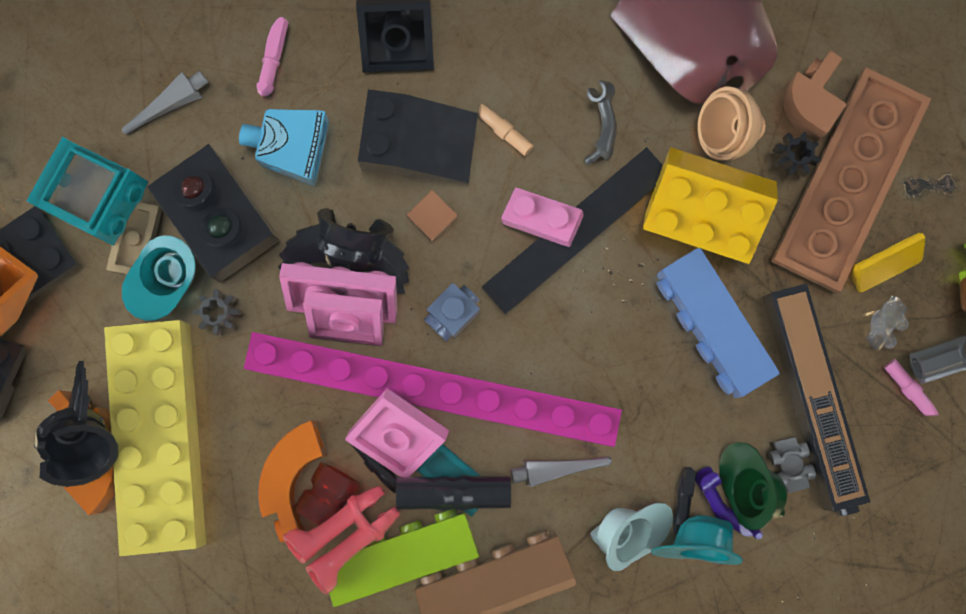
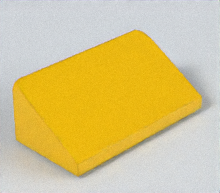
(888, 262)

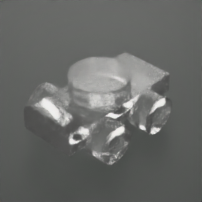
(885, 321)

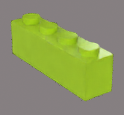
(406, 556)

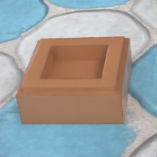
(432, 216)

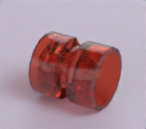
(328, 494)

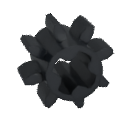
(805, 150)

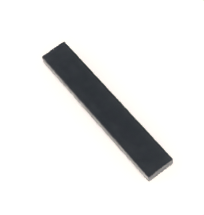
(600, 211)

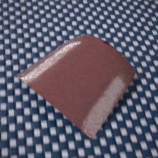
(694, 39)

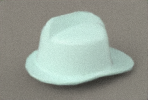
(632, 534)

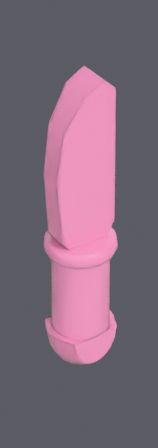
(272, 55)

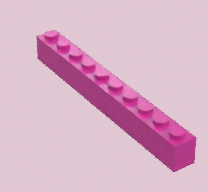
(433, 389)

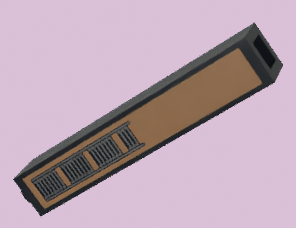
(816, 400)

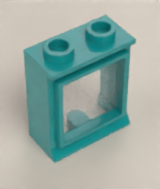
(88, 191)

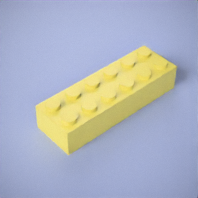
(156, 437)

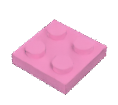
(344, 317)
(397, 434)

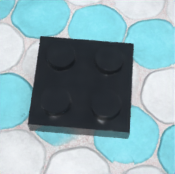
(40, 247)

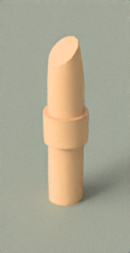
(505, 130)

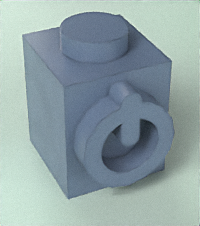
(452, 311)

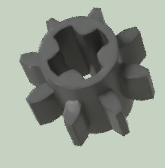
(211, 304)

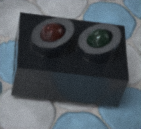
(213, 213)

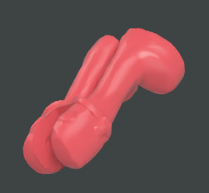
(307, 543)

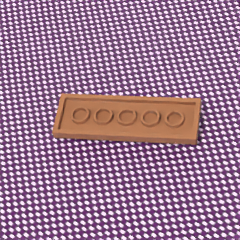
(851, 180)

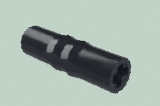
(452, 492)

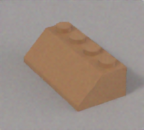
(499, 582)

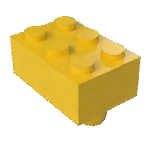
(710, 205)

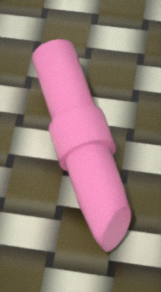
(911, 388)

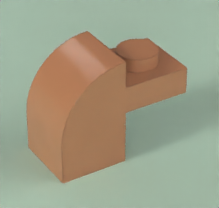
(808, 103)

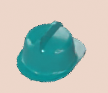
(158, 278)
(704, 540)

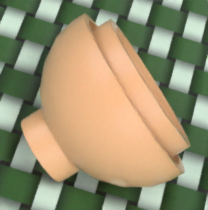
(729, 124)

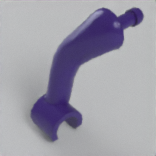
(707, 483)

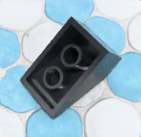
(416, 138)

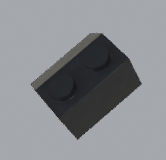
(395, 35)

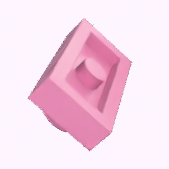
(542, 217)

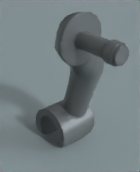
(607, 139)

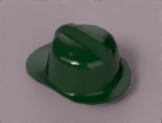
(751, 487)

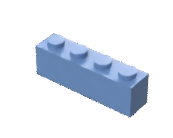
(717, 324)

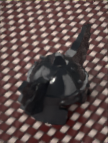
(348, 248)
(75, 440)

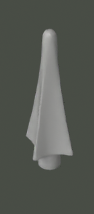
(178, 93)
(542, 471)

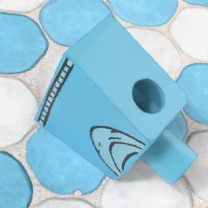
(289, 142)

